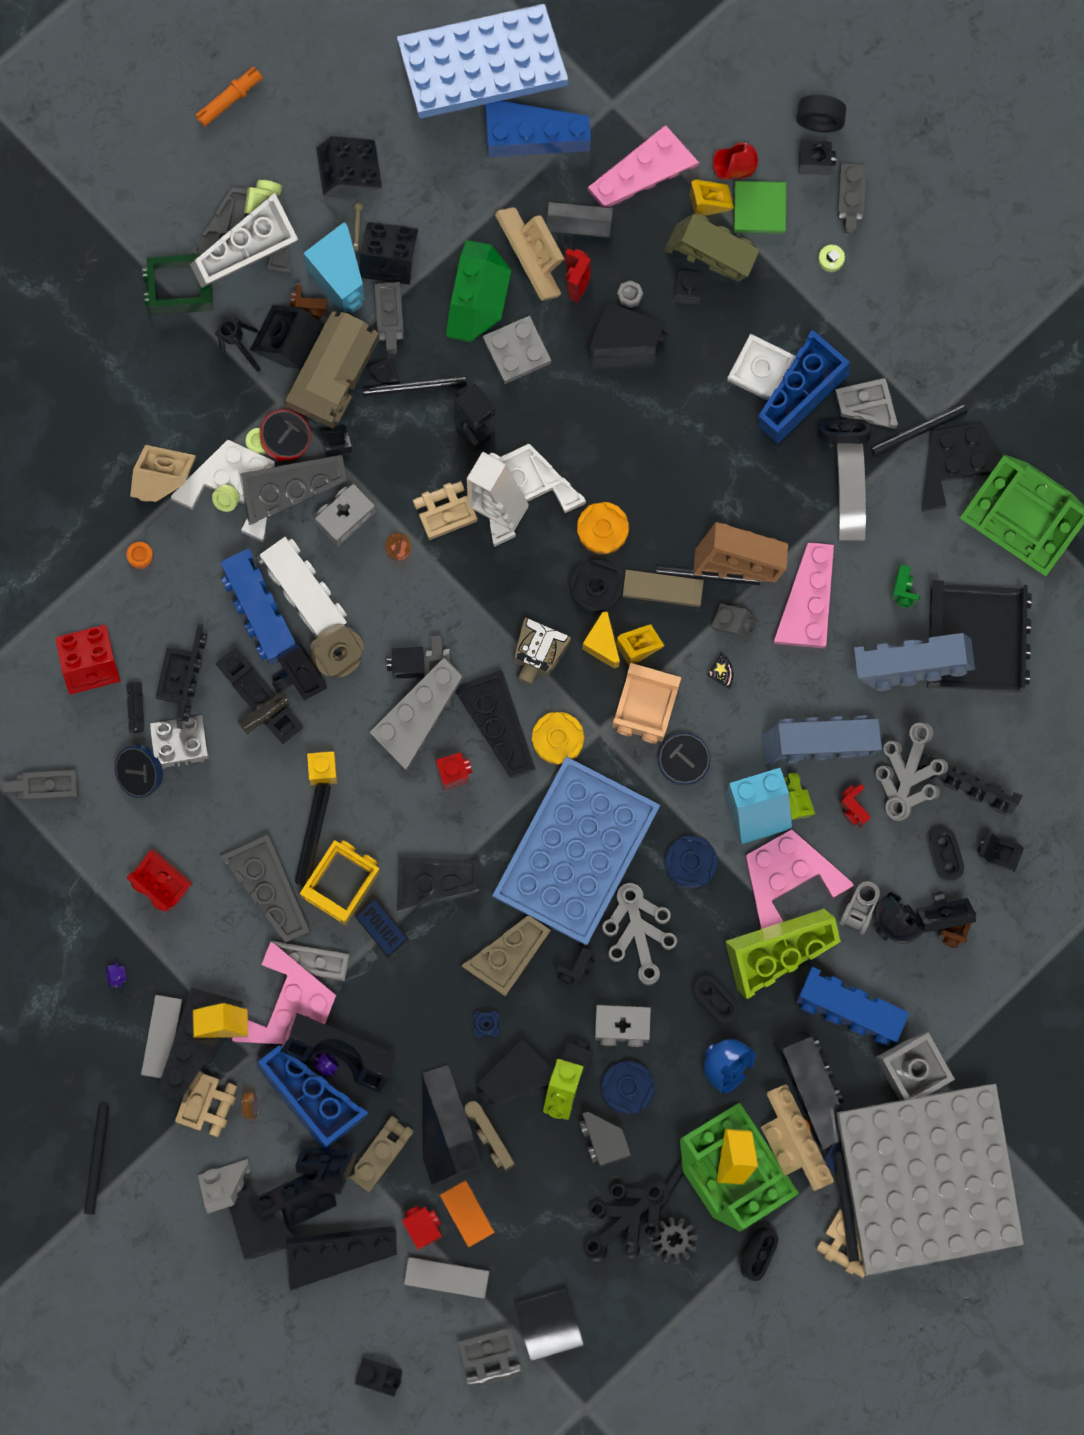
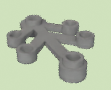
(907, 774)
(638, 928)

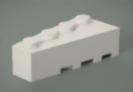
(251, 240)
(495, 492)
(301, 587)

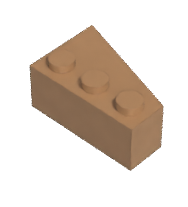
(740, 553)

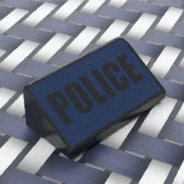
(381, 927)

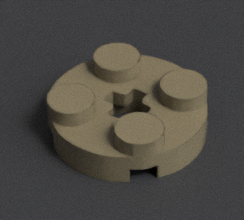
(328, 641)

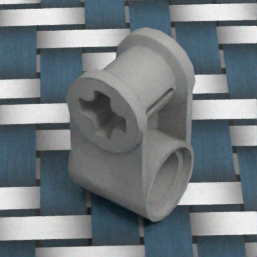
(860, 909)

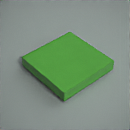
(760, 207)

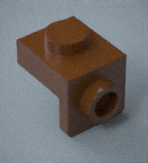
(315, 306)
(954, 936)

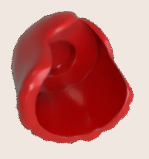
(735, 162)

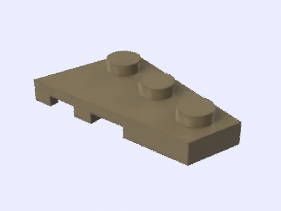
(507, 957)

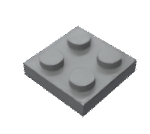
(516, 349)

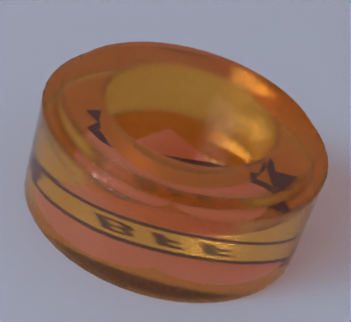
(398, 547)
(250, 1106)

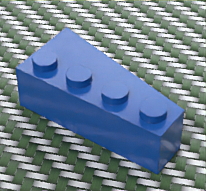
(533, 130)
(803, 387)
(257, 605)
(851, 1008)
(311, 1099)

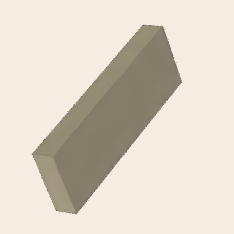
(663, 588)

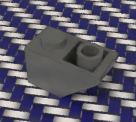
(606, 1140)

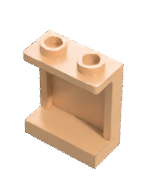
(646, 703)

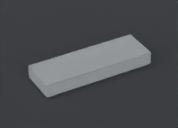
(318, 961)
(161, 1035)
(446, 1278)

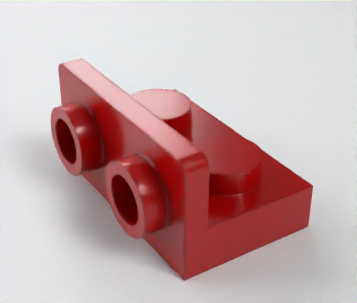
(578, 273)

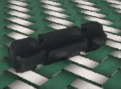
(135, 707)

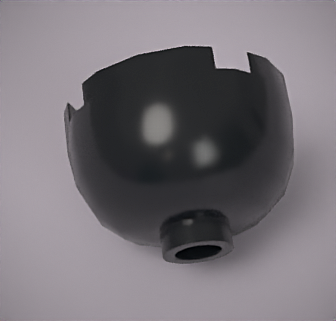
(896, 920)

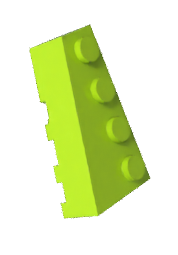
(779, 949)

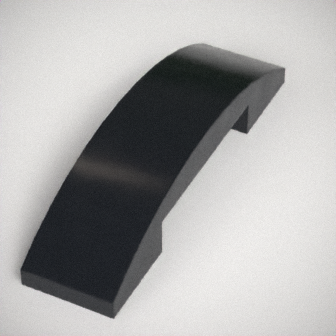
(255, 691)

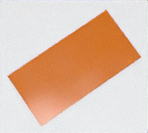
(467, 1213)

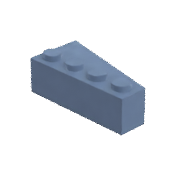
(914, 661)
(821, 739)

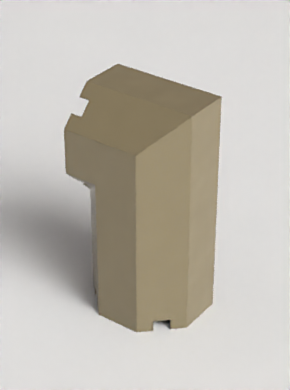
(332, 369)

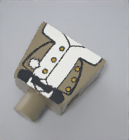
(539, 650)

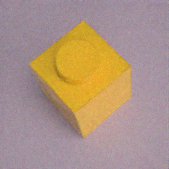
(322, 768)

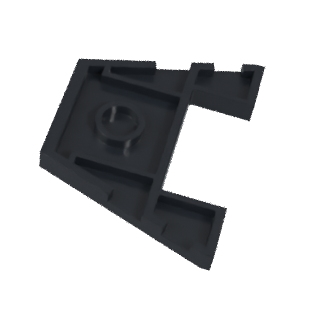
(957, 455)

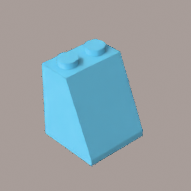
(336, 269)
(759, 805)

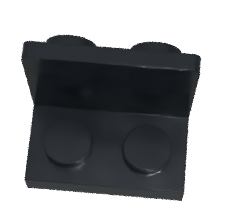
(348, 164)
(388, 253)

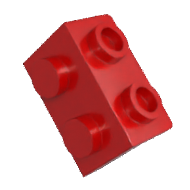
(159, 881)

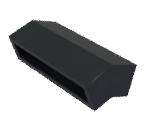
(579, 219)

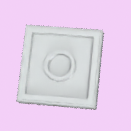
(760, 367)

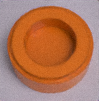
(139, 555)

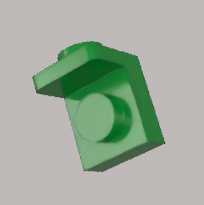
(903, 583)

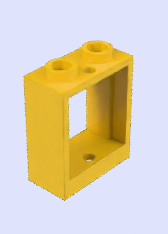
(324, 904)

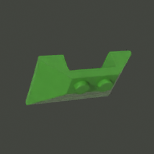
(1026, 513)
(734, 1203)

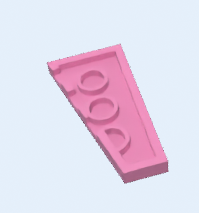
(642, 169)
(807, 608)

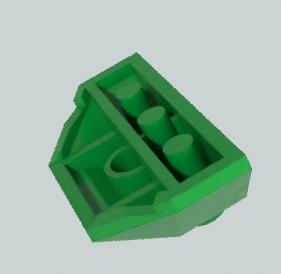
(477, 292)

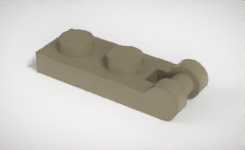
(488, 1135)
(380, 1154)

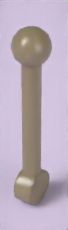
(358, 207)

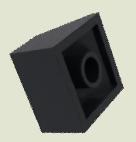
(287, 336)

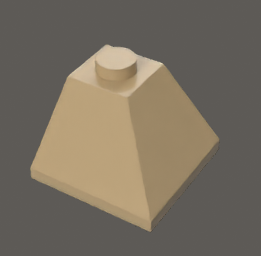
(159, 473)

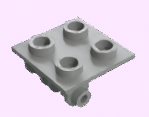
(179, 745)

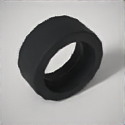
(821, 113)

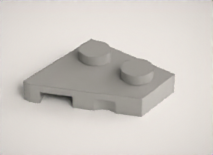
(867, 402)

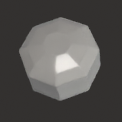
(629, 294)

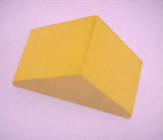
(710, 197)
(601, 642)
(638, 644)
(220, 1021)
(737, 1157)

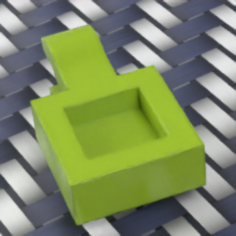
(799, 799)

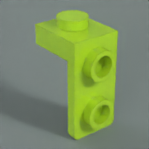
(562, 1089)

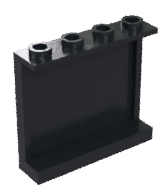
(998, 632)

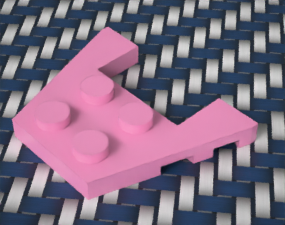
(784, 866)
(300, 994)

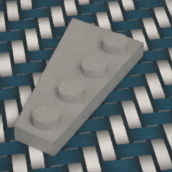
(411, 720)

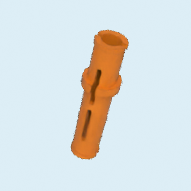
(225, 99)

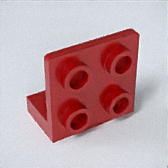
(87, 659)

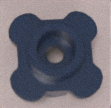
(480, 1018)

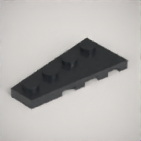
(496, 717)

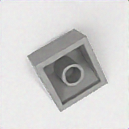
(915, 1067)

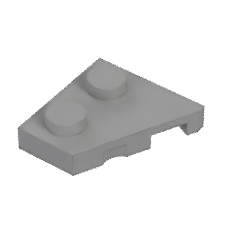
(222, 1185)

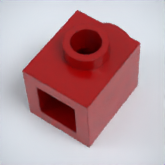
(453, 771)
(422, 1226)

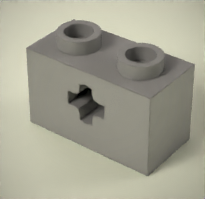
(338, 527)
(636, 1017)

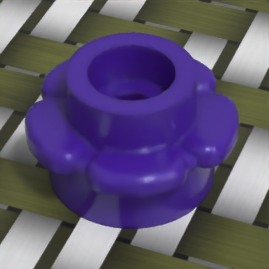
(115, 975)
(326, 1064)

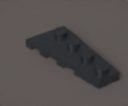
(971, 784)
(335, 1253)

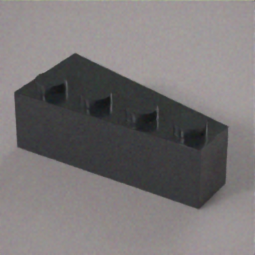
(191, 1055)
(813, 1085)

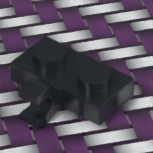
(300, 672)
(945, 914)

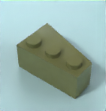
(713, 246)

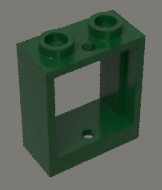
(173, 306)

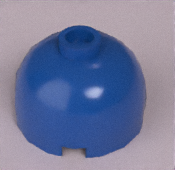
(726, 1064)

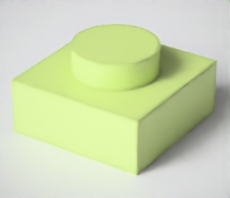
(255, 198)

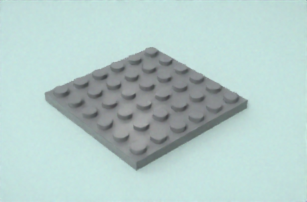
(930, 1178)

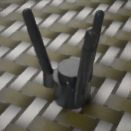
(231, 333)

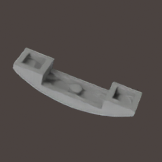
(851, 492)

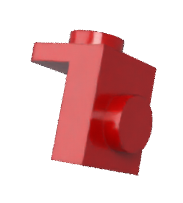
(853, 810)

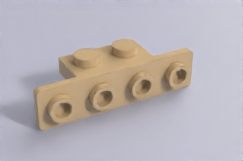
(534, 250)
(792, 1140)

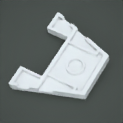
(222, 469)
(534, 479)

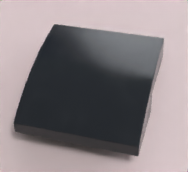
(548, 1324)

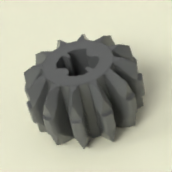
(669, 1231)

